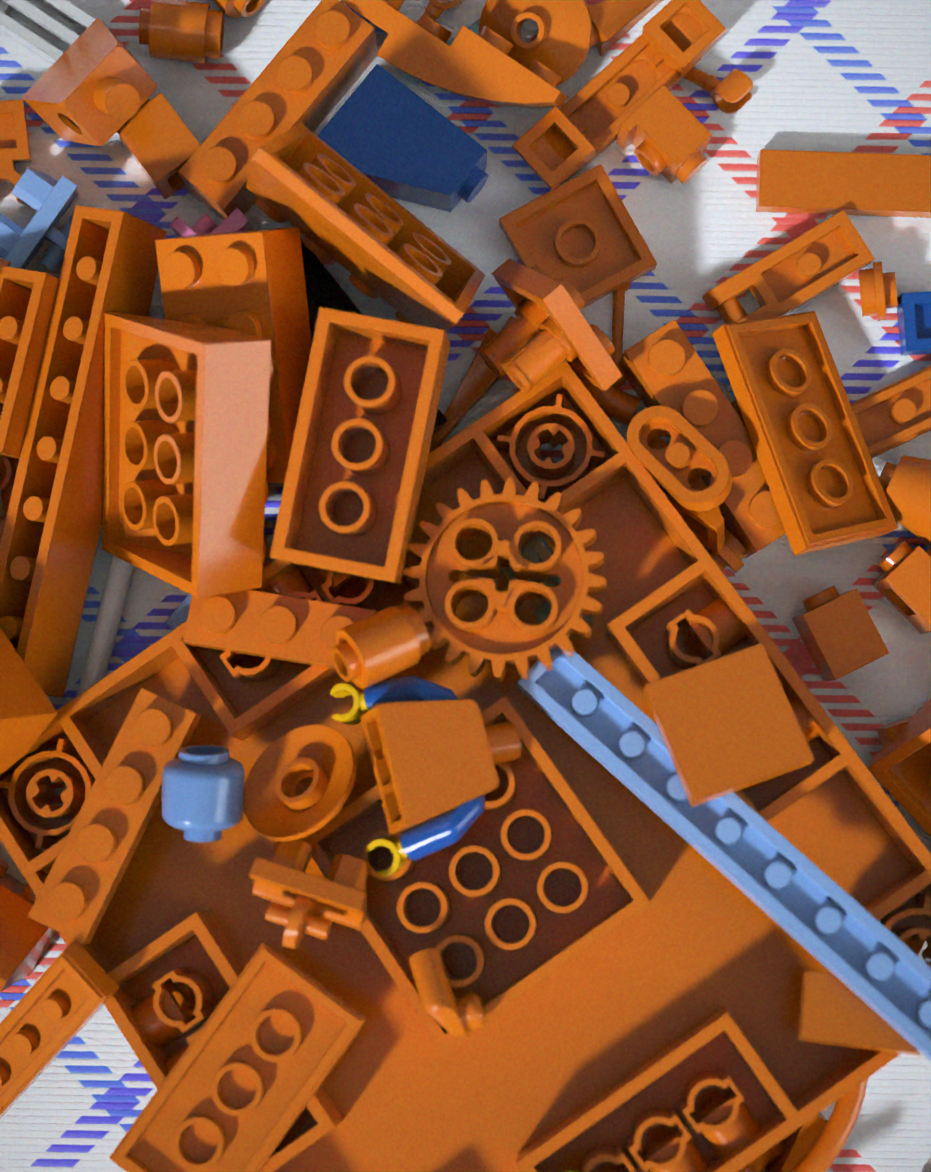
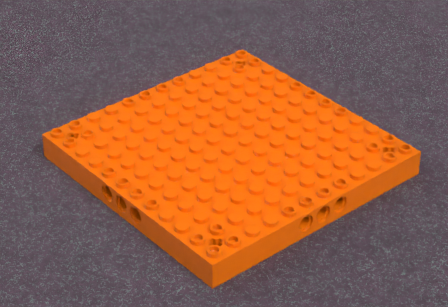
(619, 972)

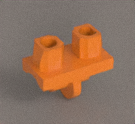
(307, 901)

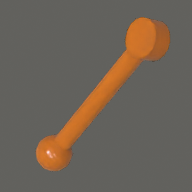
(617, 330)

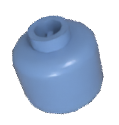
(203, 792)

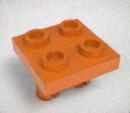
(546, 332)

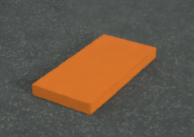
(804, 431)
(243, 1074)

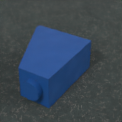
(406, 144)

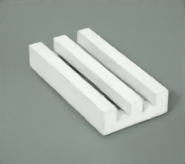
(32, 40)

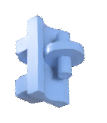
(51, 201)

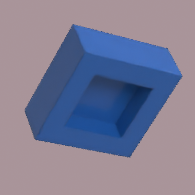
(914, 323)

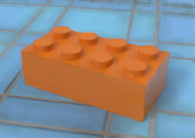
(253, 286)
(361, 445)

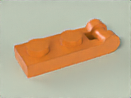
(794, 272)

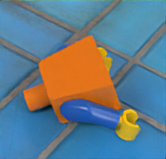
(427, 760)

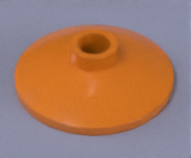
(562, 32)
(299, 782)

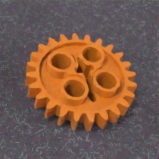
(510, 523)

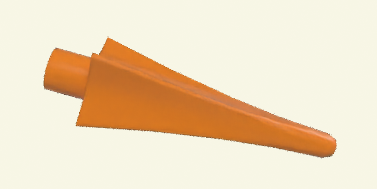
(615, 18)
(473, 387)

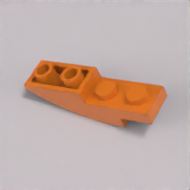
(469, 67)

